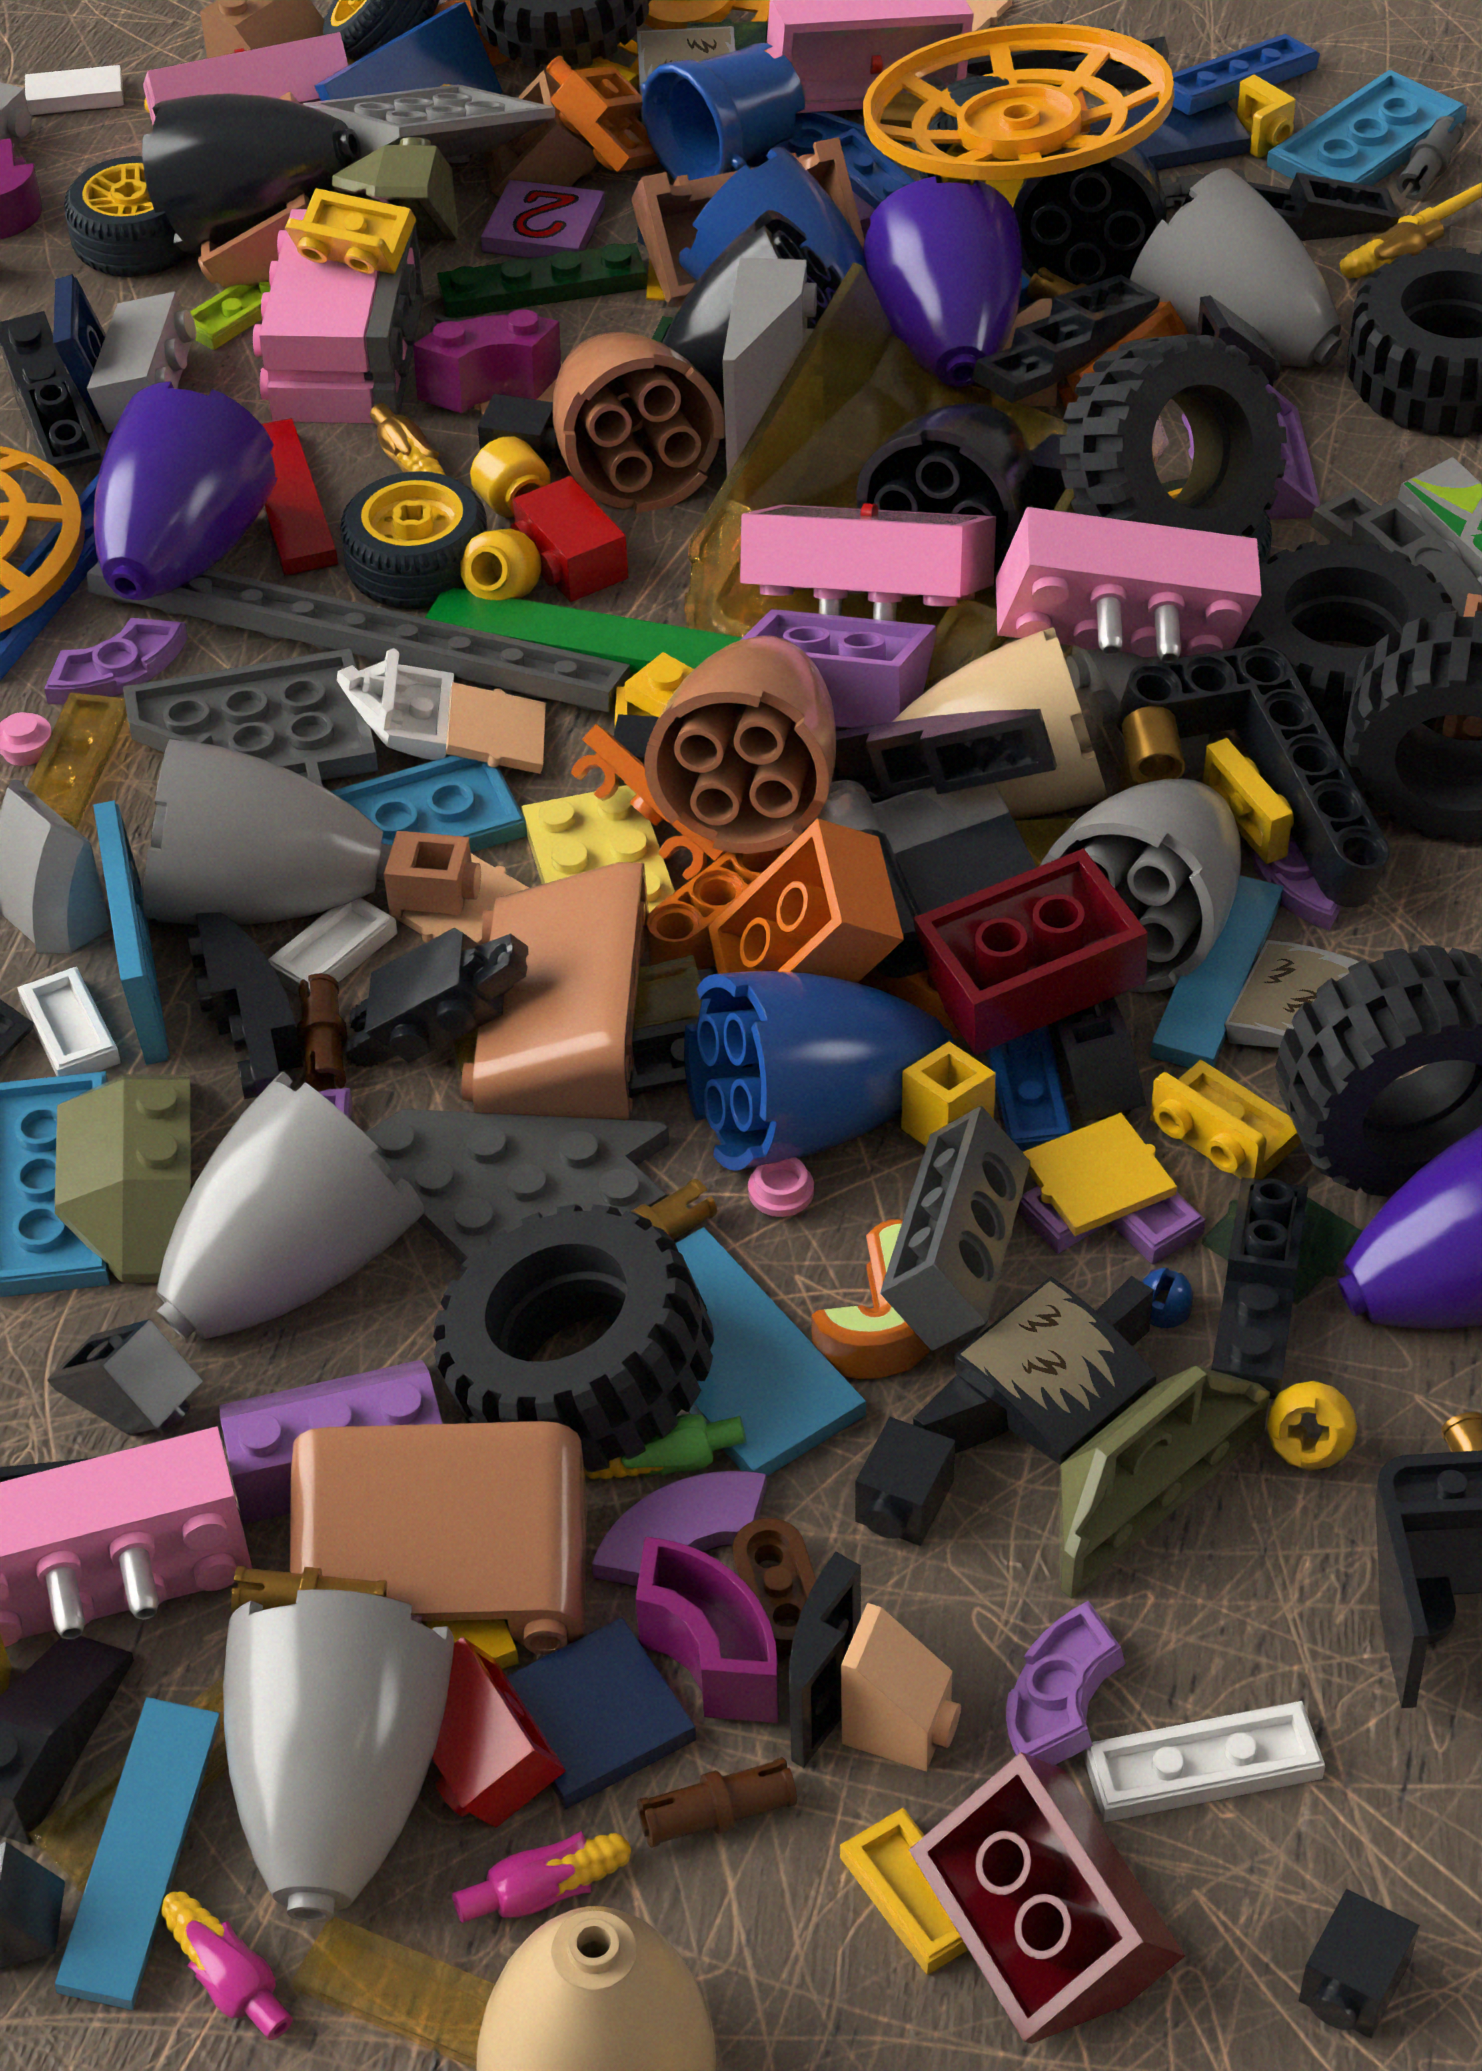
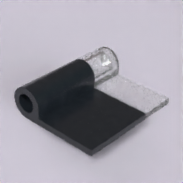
(932, 851)

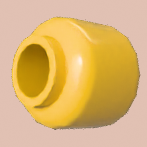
(505, 471)
(500, 565)

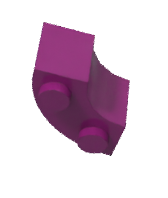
(487, 356)
(711, 1627)

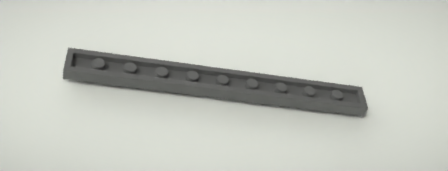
(371, 631)

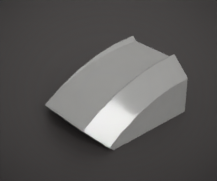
(47, 875)

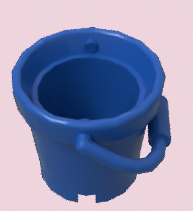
(720, 110)

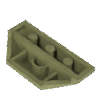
(408, 177)
(125, 1169)
(1151, 1465)

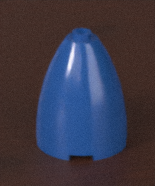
(778, 186)
(820, 1056)

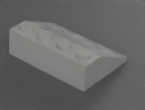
(452, 117)
(762, 341)

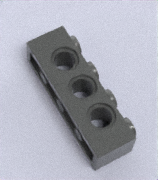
(956, 1230)

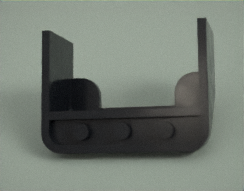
(1426, 1553)

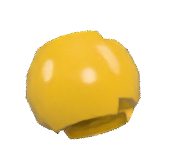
(1292, 1440)

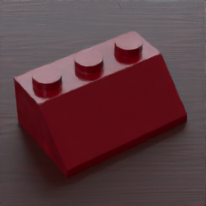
(1032, 950)
(1044, 1900)

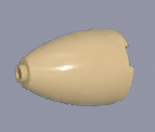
(1026, 676)
(596, 1997)

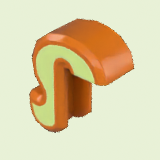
(872, 1340)

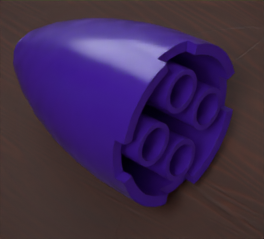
(946, 272)
(177, 488)
(1424, 1248)

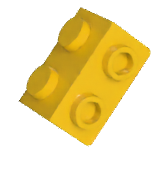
(352, 232)
(1223, 1121)

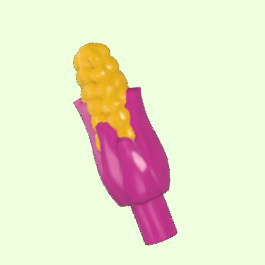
(543, 1876)
(226, 1967)

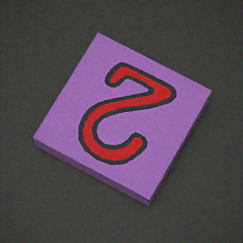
(542, 219)

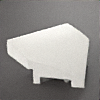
(402, 704)

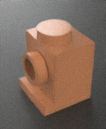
(430, 873)

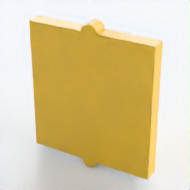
(1099, 1174)

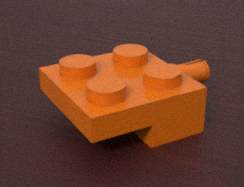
(603, 109)

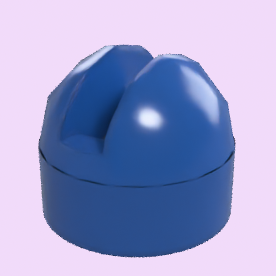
(1179, 1299)

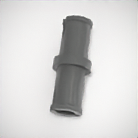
(1430, 158)

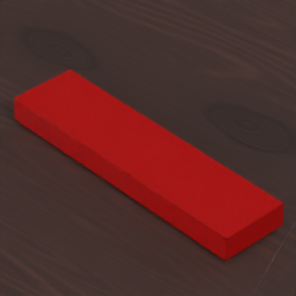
(294, 506)

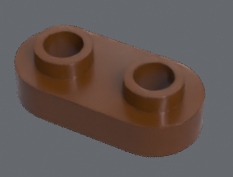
(781, 1587)

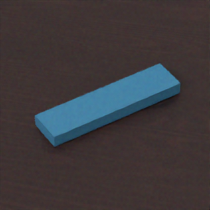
(1204, 998)
(138, 1854)

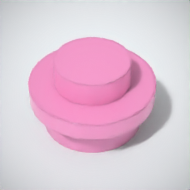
(23, 738)
(781, 1188)

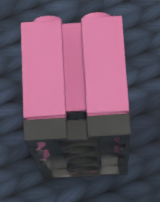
(336, 335)

